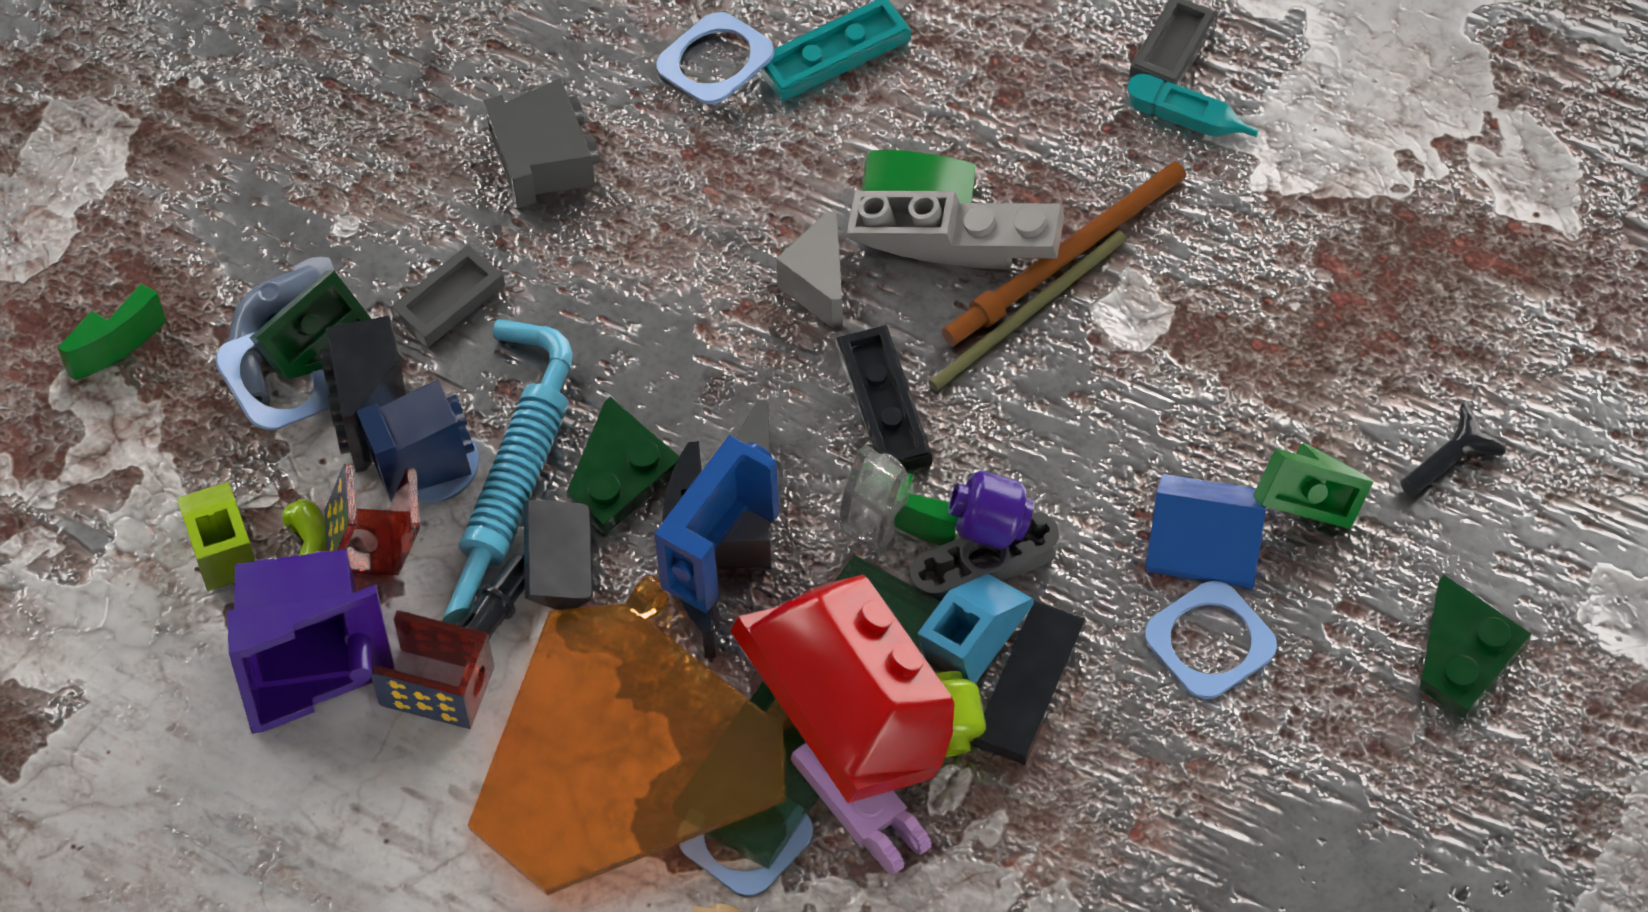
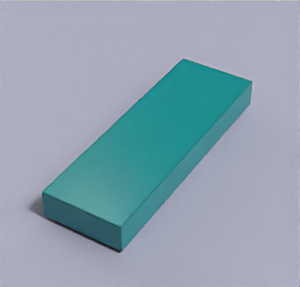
(835, 48)

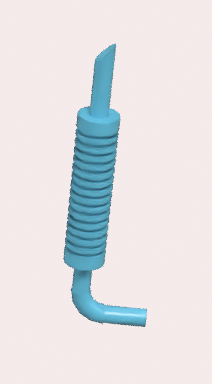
(516, 464)

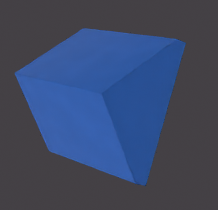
(1205, 531)

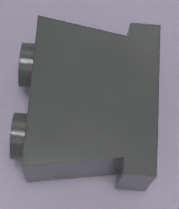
(541, 142)

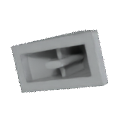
(812, 270)

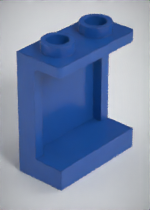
(732, 482)

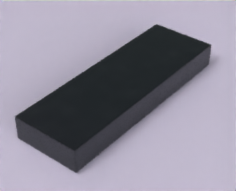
(884, 396)
(1030, 682)

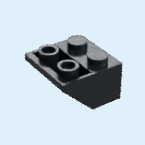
(360, 371)

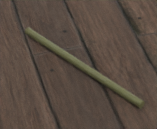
(1027, 311)

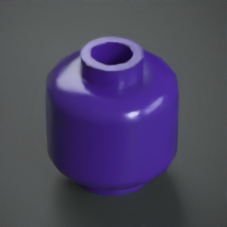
(991, 509)

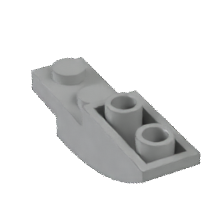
(943, 231)

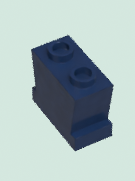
(419, 433)

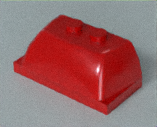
(852, 686)

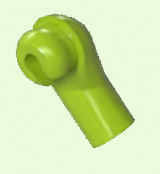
(309, 522)

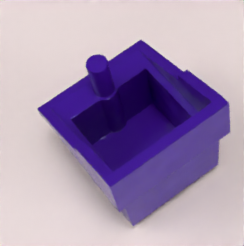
(302, 635)

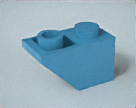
(972, 625)

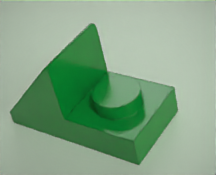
(1313, 486)

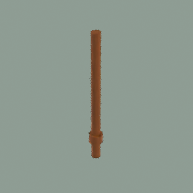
(992, 306)

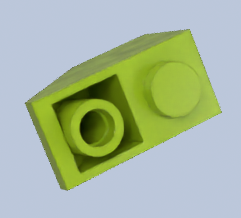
(216, 533)

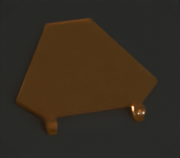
(621, 748)

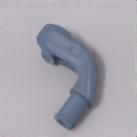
(260, 306)

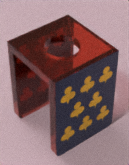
(392, 528)
(429, 697)

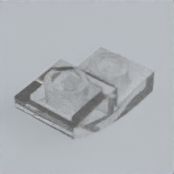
(872, 499)

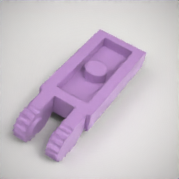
(867, 816)

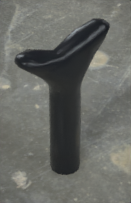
(1466, 441)

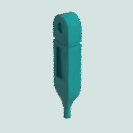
(1185, 107)

